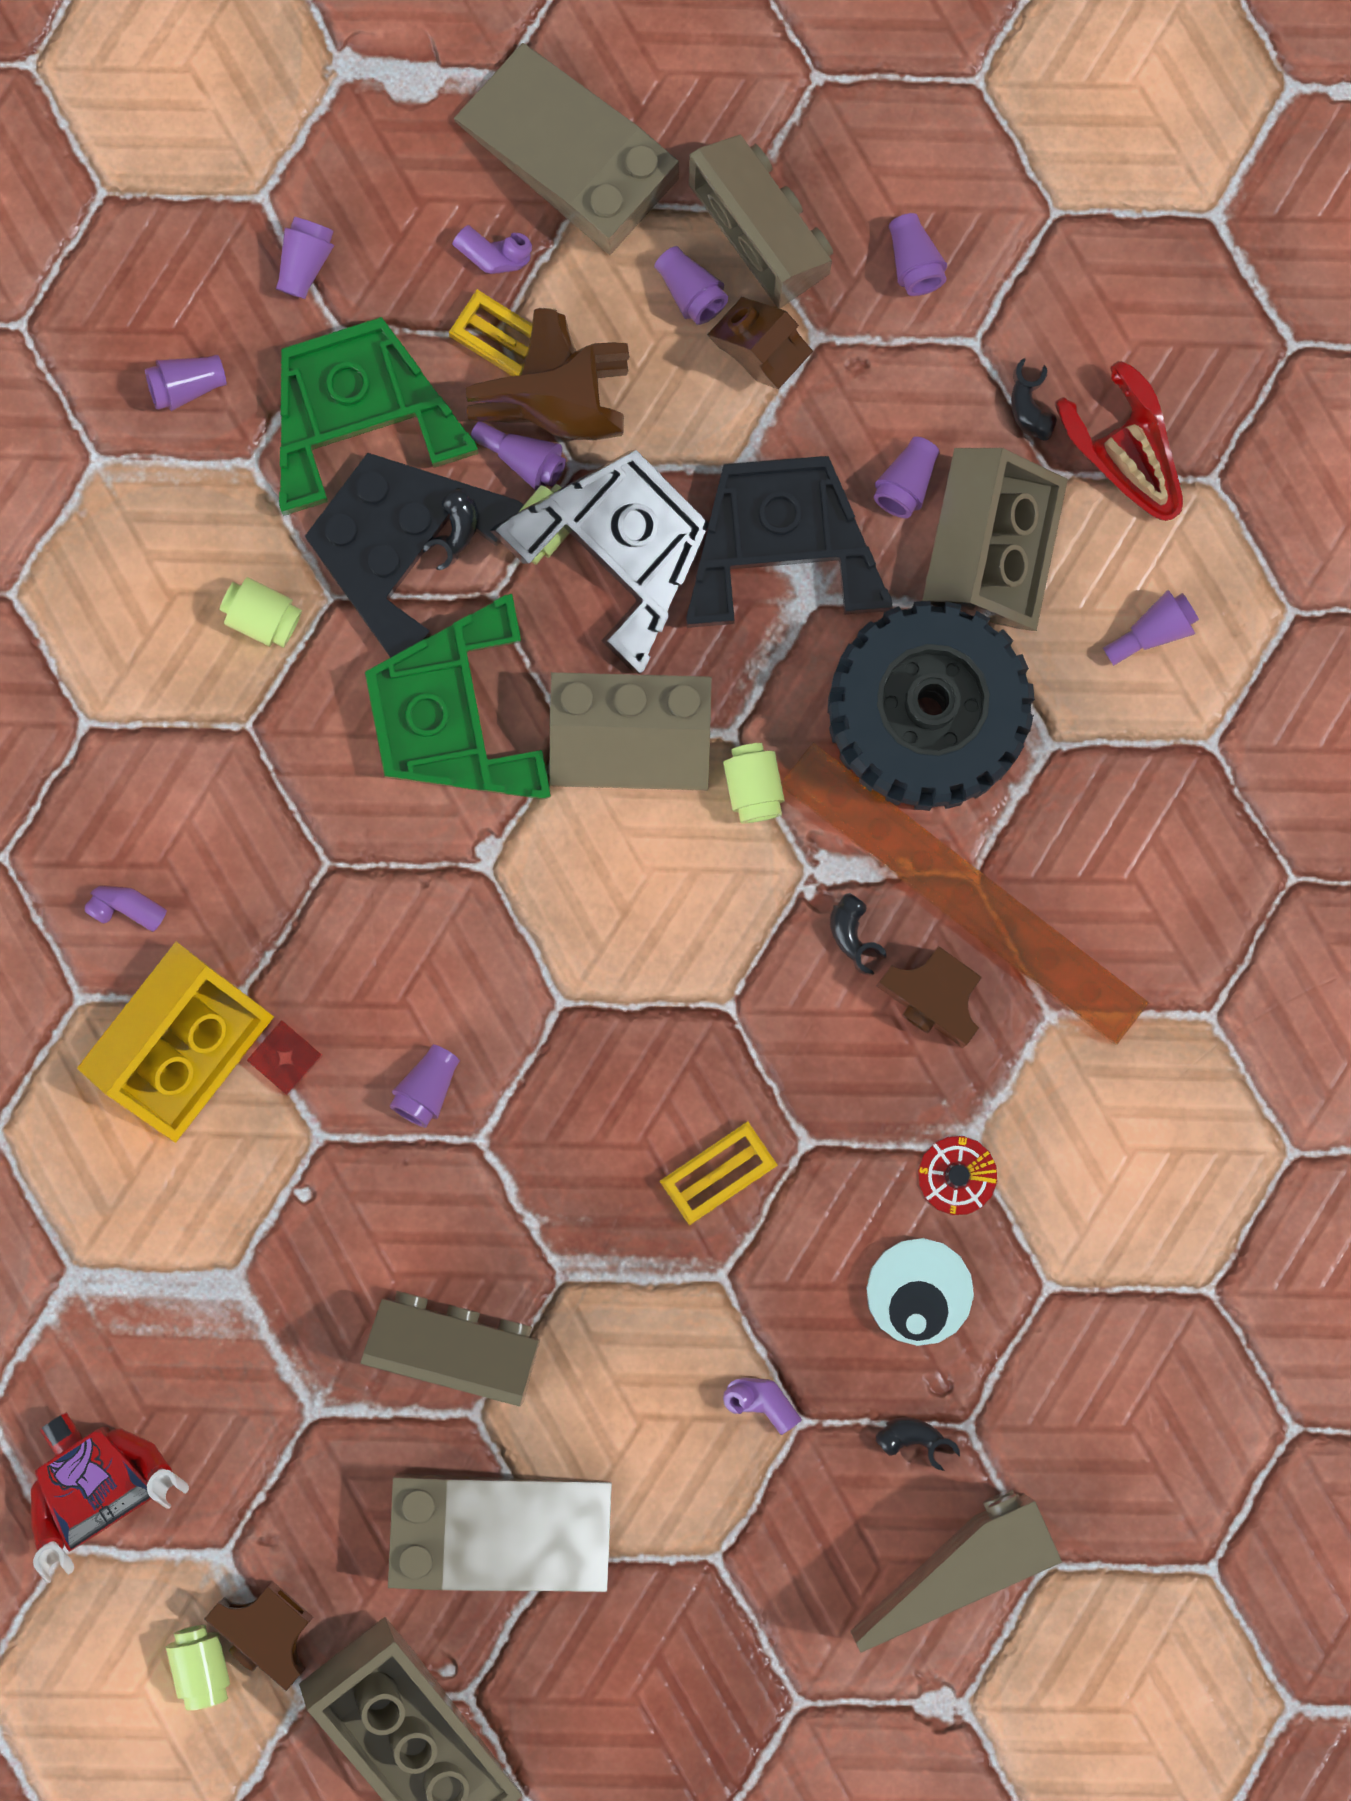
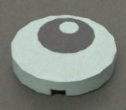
(919, 1291)

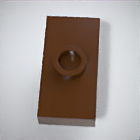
(761, 341)
(935, 995)
(264, 1633)

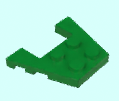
(352, 387)
(430, 712)

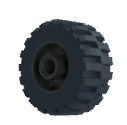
(938, 657)

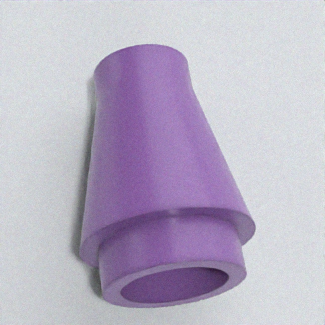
(303, 255)
(917, 259)
(692, 287)
(183, 380)
(905, 482)
(425, 1087)

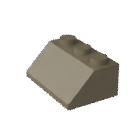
(759, 218)
(995, 536)
(630, 731)
(452, 1348)

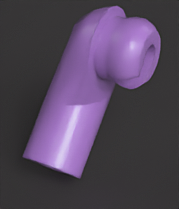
(495, 256)
(128, 902)
(761, 1397)

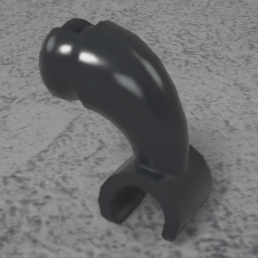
(1026, 411)
(464, 523)
(844, 928)
(911, 1431)

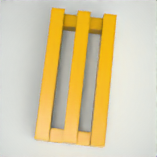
(481, 348)
(681, 1199)

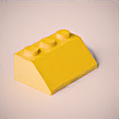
(175, 1042)

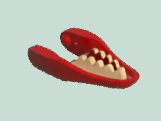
(1136, 453)

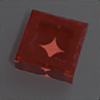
(284, 1057)

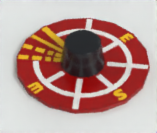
(957, 1175)

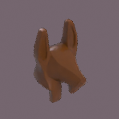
(555, 384)

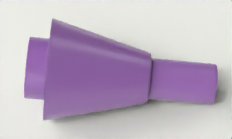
(532, 459)
(1162, 623)

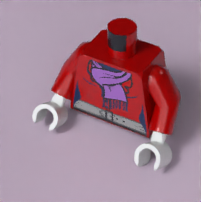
(91, 1487)

